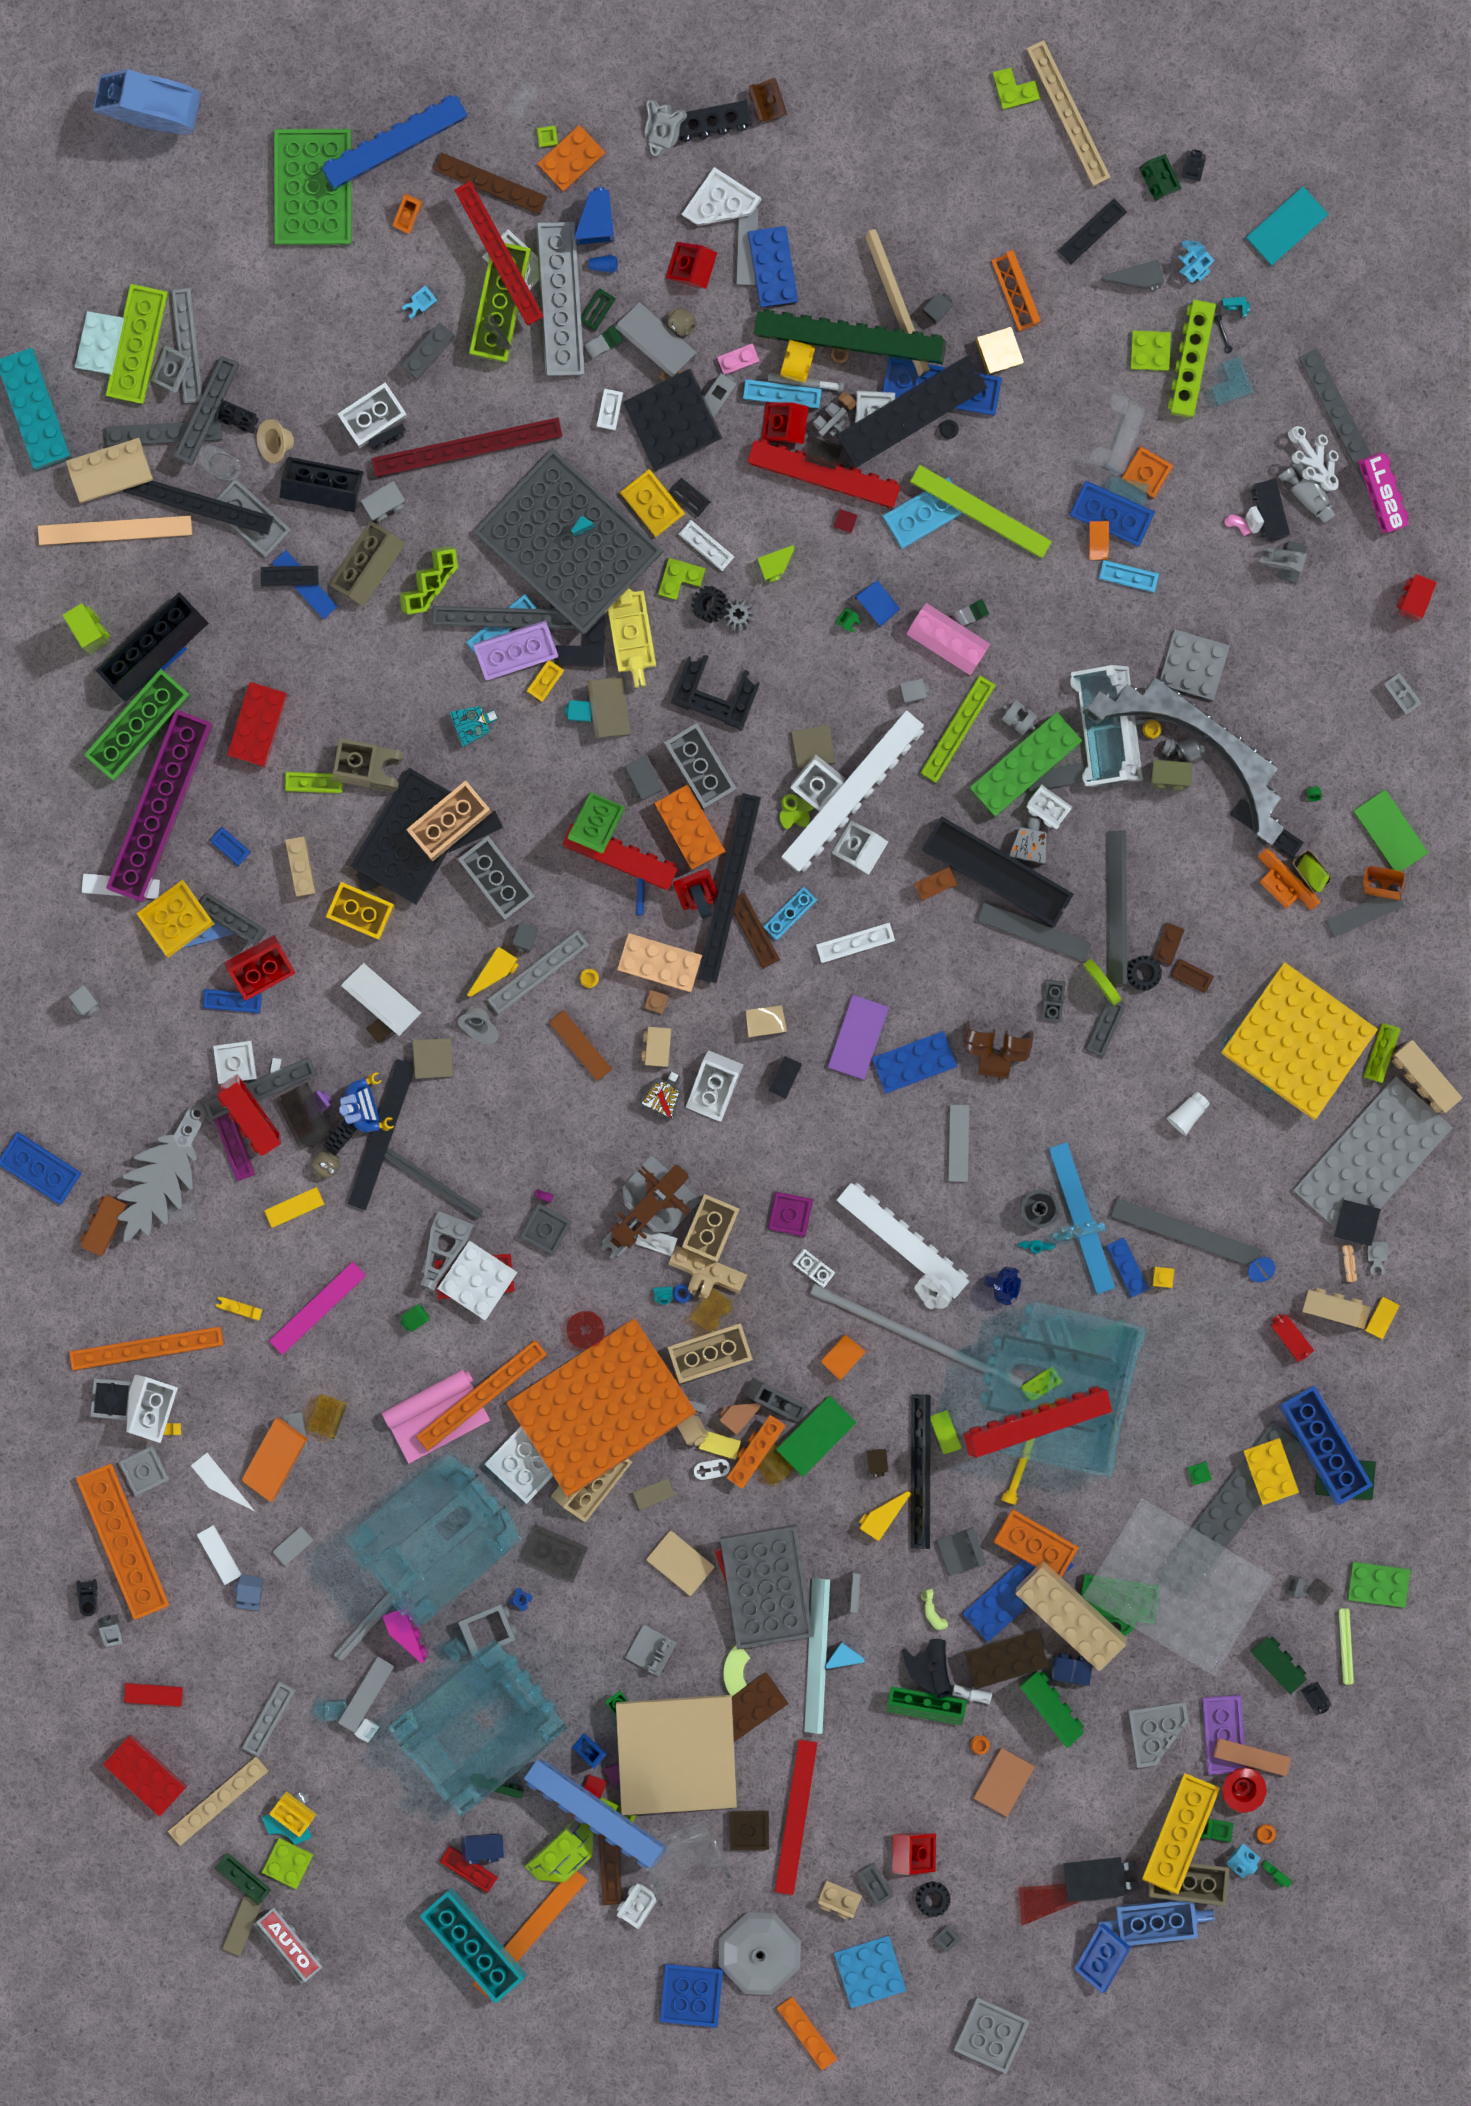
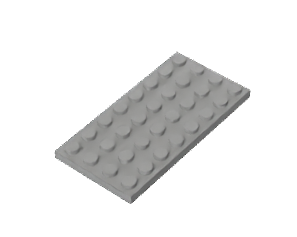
(1374, 1153)

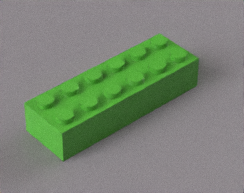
(137, 725)
(1025, 765)

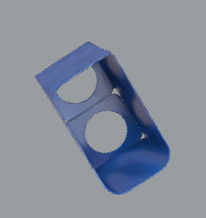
(878, 603)

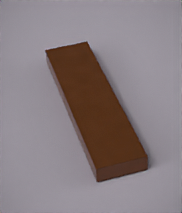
(755, 932)
(610, 1872)

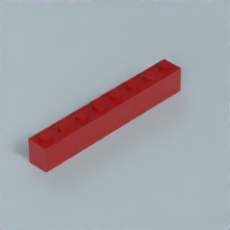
(841, 480)
(1037, 1422)

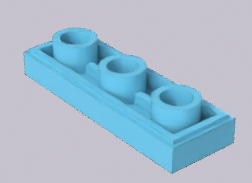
(781, 922)

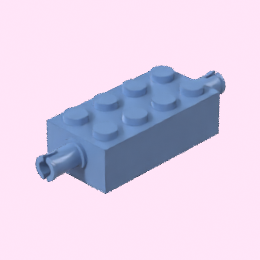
(1157, 1921)

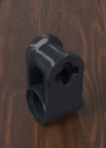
(87, 1595)

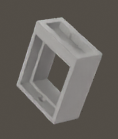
(468, 1635)

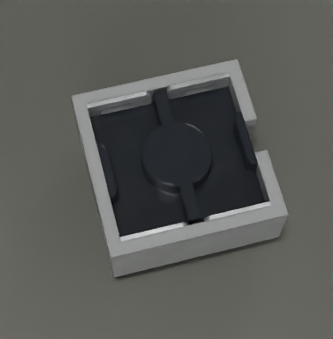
(110, 1398)

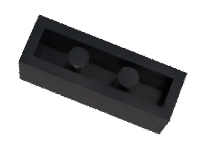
(1271, 509)

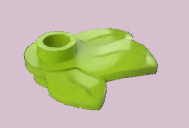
(797, 814)

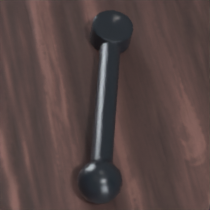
(1228, 348)

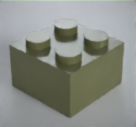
(1170, 774)

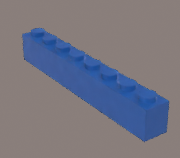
(394, 142)

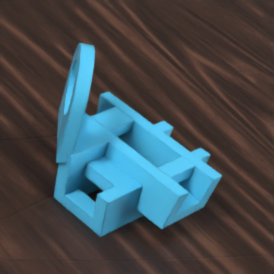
(1199, 266)

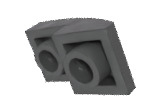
(1053, 1000)

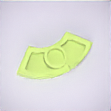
(734, 1670)

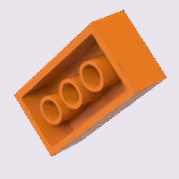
(689, 827)

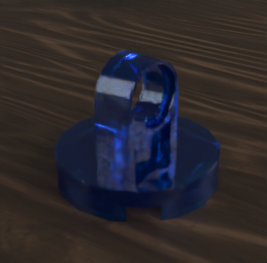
(1005, 1286)

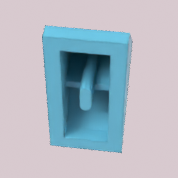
(844, 1656)

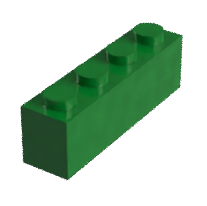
(926, 1706)

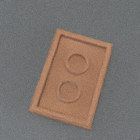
(1004, 1782)

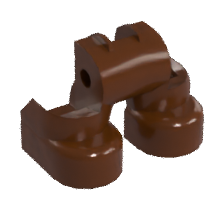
(996, 1063)

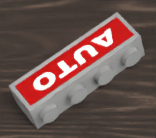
(287, 1945)

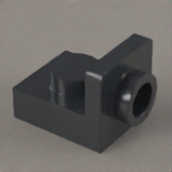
(1194, 165)
(1316, 1698)

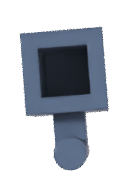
(248, 1592)

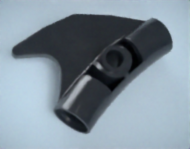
(930, 1668)

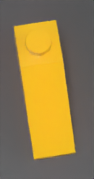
(496, 969)
(881, 1517)

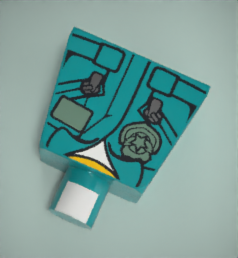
(472, 723)

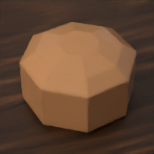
(839, 356)
(847, 401)

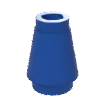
(604, 263)

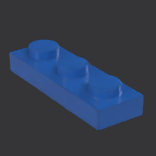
(1127, 1267)

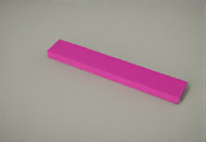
(317, 1308)

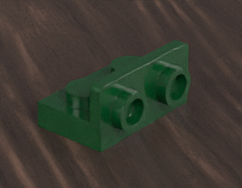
(1160, 177)

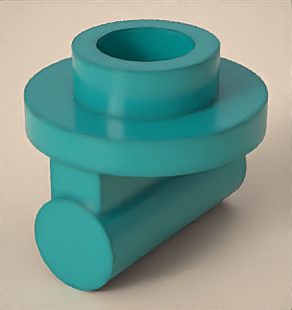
(663, 1295)

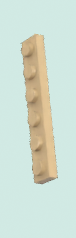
(218, 1801)

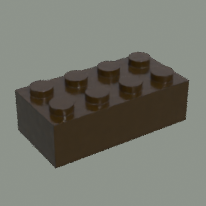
(1006, 1658)

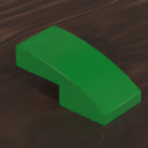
(1218, 1830)

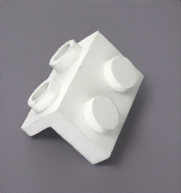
(1048, 807)
(637, 1905)

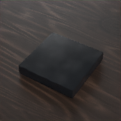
(1357, 1222)

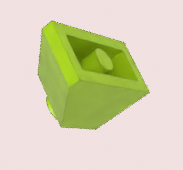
(775, 563)

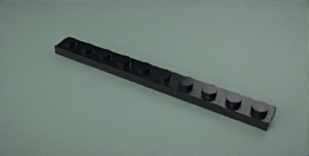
(729, 888)

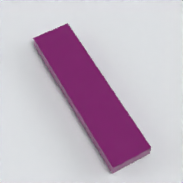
(234, 1147)

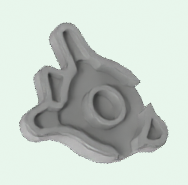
(662, 127)

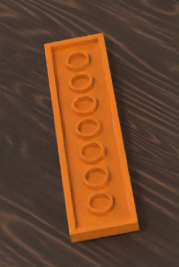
(123, 1541)

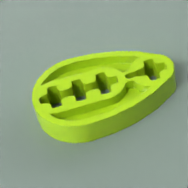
(1102, 982)

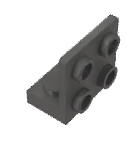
(961, 1551)

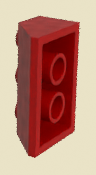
(259, 967)

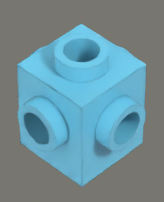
(1243, 1861)

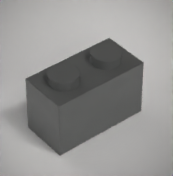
(643, 778)

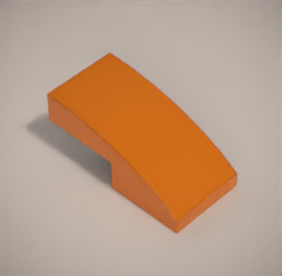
(1098, 540)

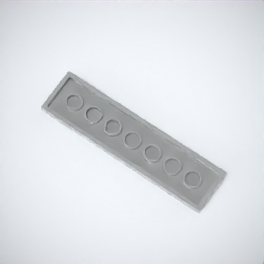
(560, 299)

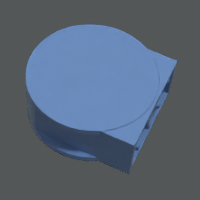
(148, 101)

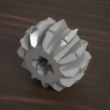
(743, 609)

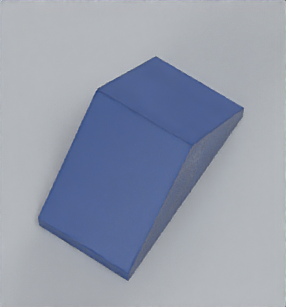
(589, 1750)

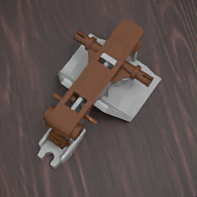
(656, 1200)

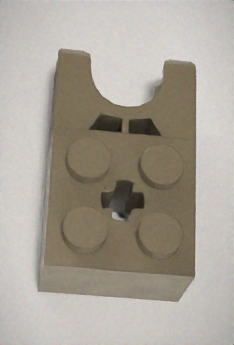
(369, 765)

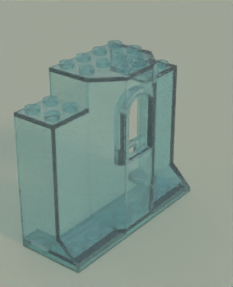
(1082, 1354)

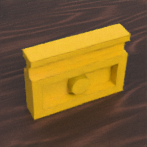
(293, 1814)

